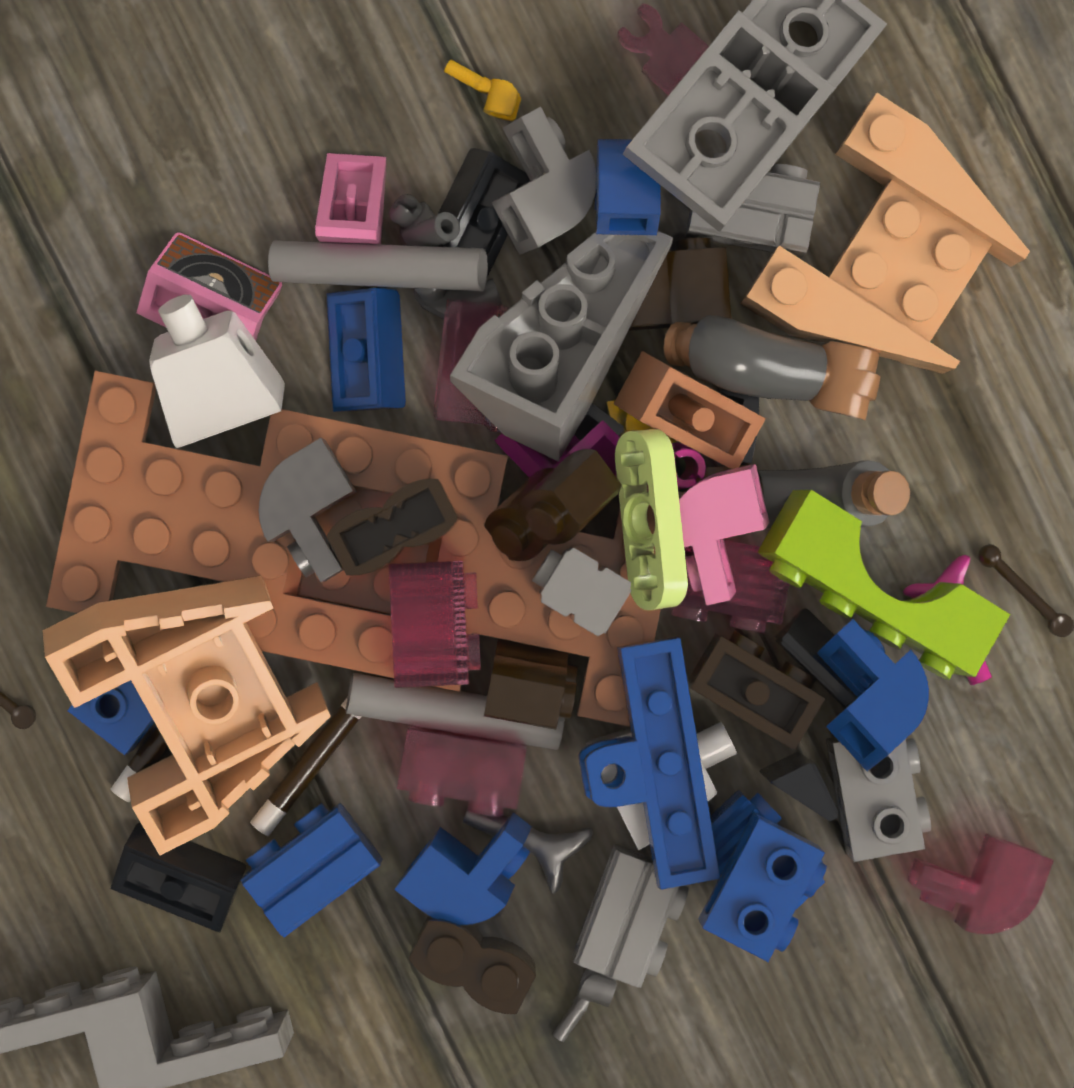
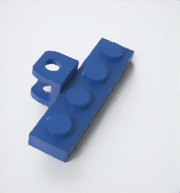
(658, 764)

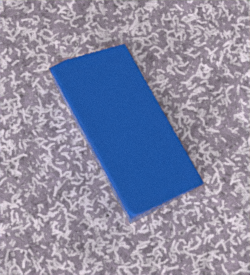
(366, 350)

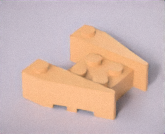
(903, 258)
(203, 690)

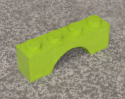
(821, 546)

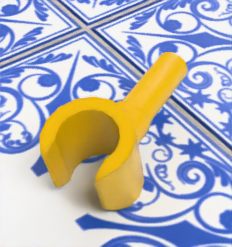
(502, 96)

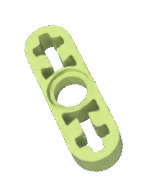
(661, 577)

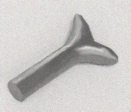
(549, 849)

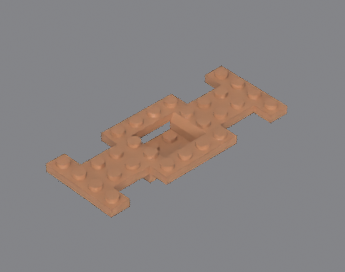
(204, 522)

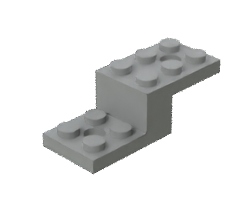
(754, 93)
(133, 1035)

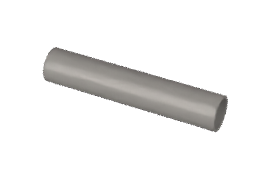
(378, 265)
(441, 710)

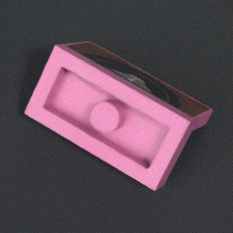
(213, 281)

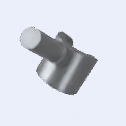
(593, 988)

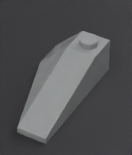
(552, 349)

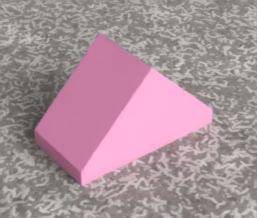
(352, 199)

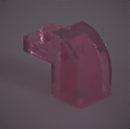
(998, 892)

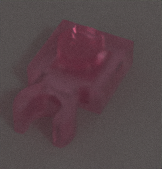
(670, 54)

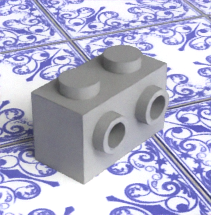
(879, 805)

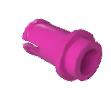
(694, 465)

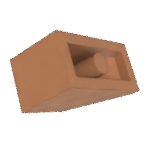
(689, 411)

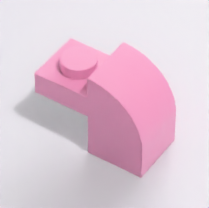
(717, 509)

